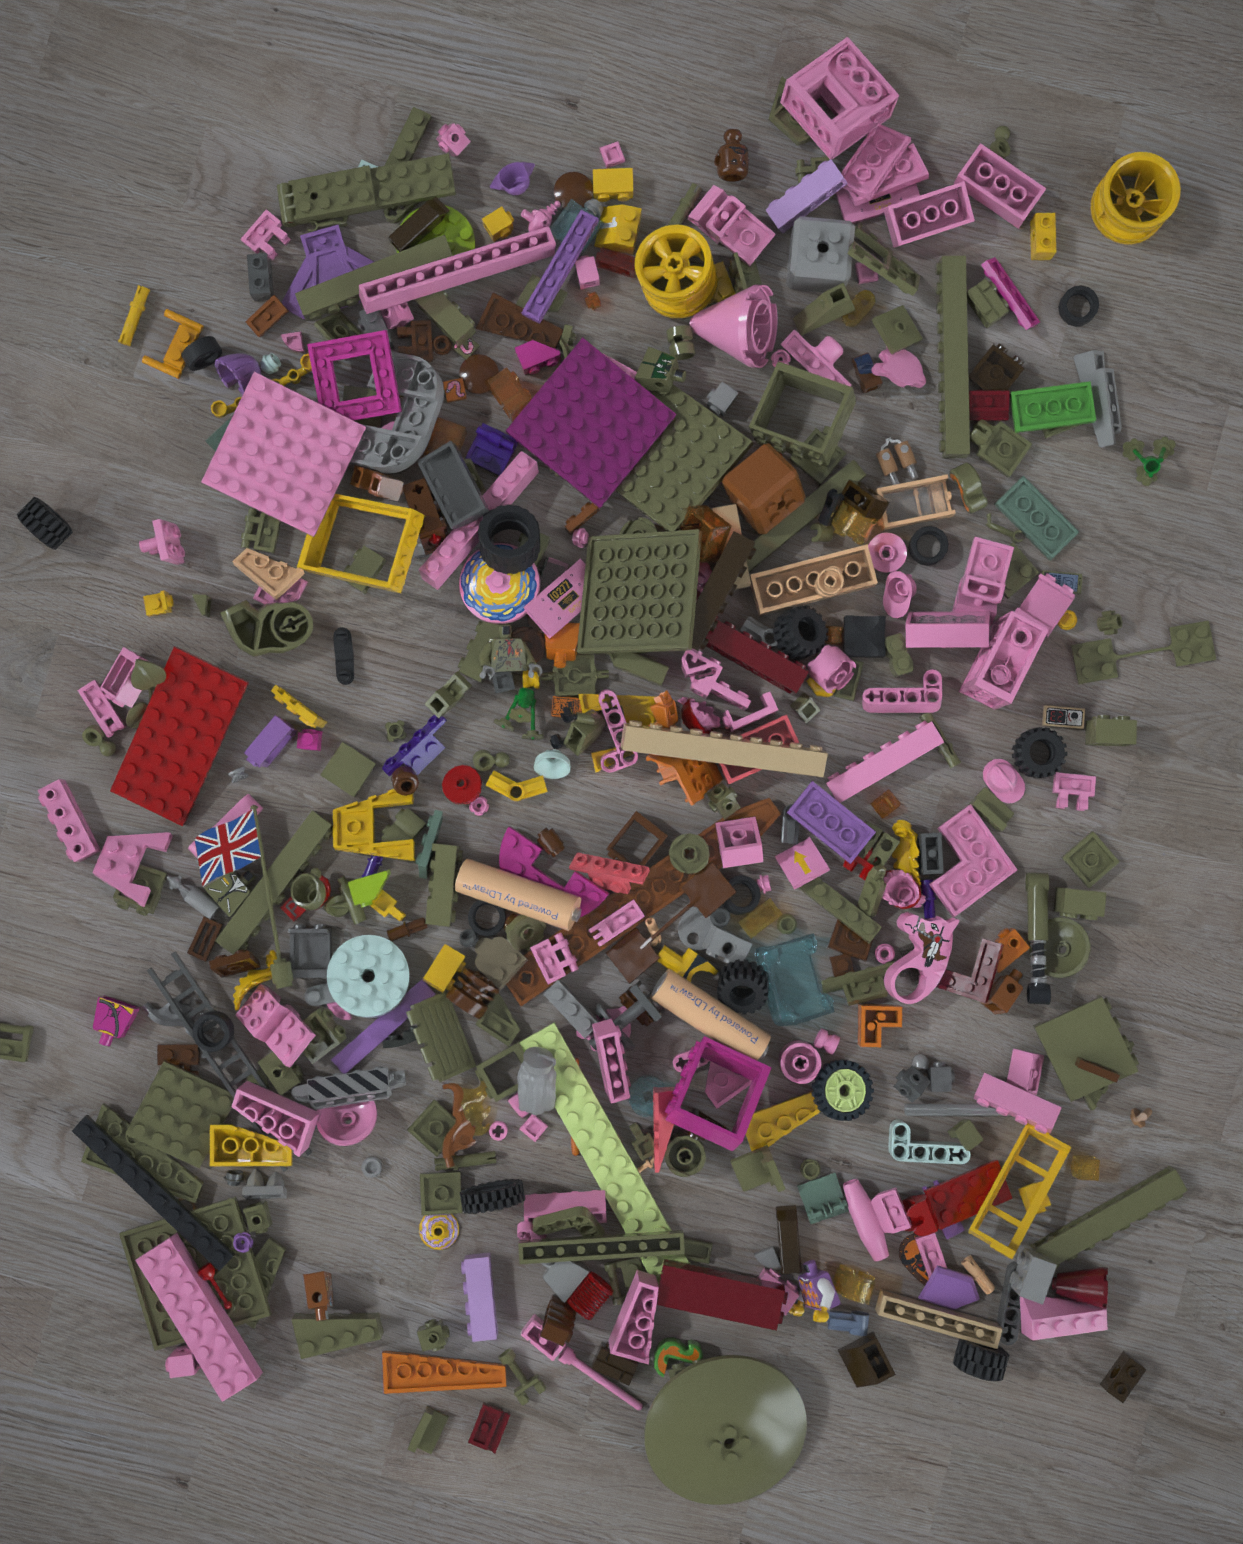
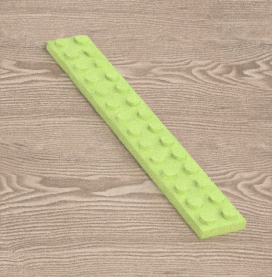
(602, 1146)

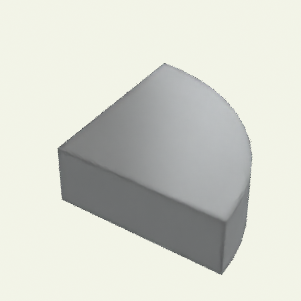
(767, 1257)

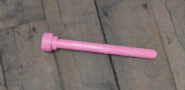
(567, 1356)

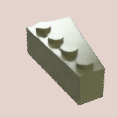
(335, 1333)

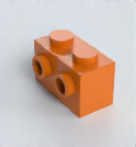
(1013, 947)

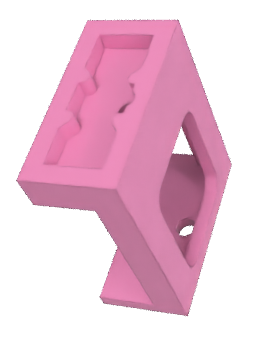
(769, 708)

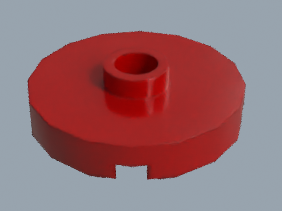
(465, 793)

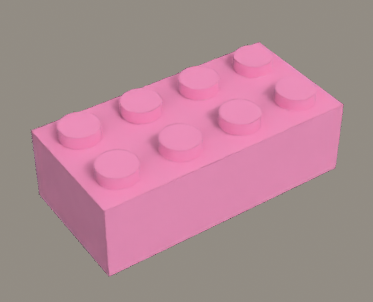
(1000, 186)
(928, 214)

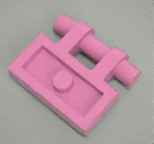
(548, 961)

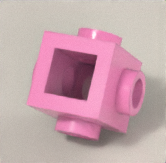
(457, 143)
(397, 315)

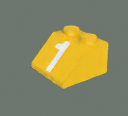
(619, 228)

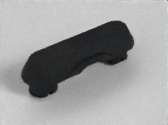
(343, 656)

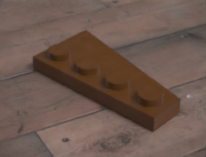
(506, 319)

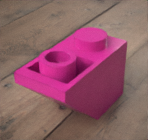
(535, 356)

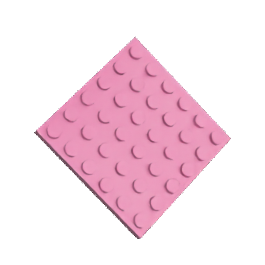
(283, 454)

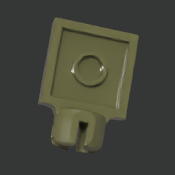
(999, 446)

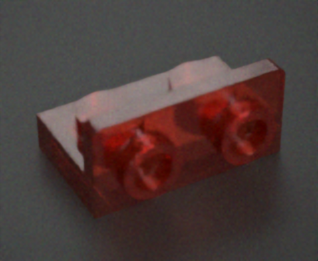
(616, 262)

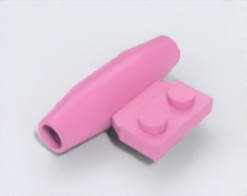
(875, 1216)

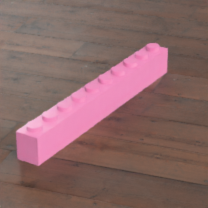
(457, 270)

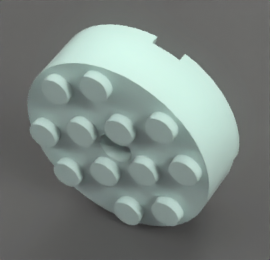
(365, 955)

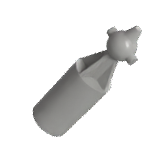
(195, 897)

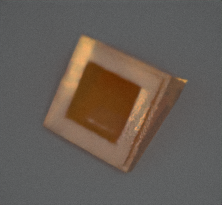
(885, 803)

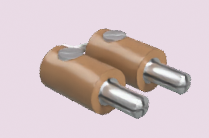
(905, 456)

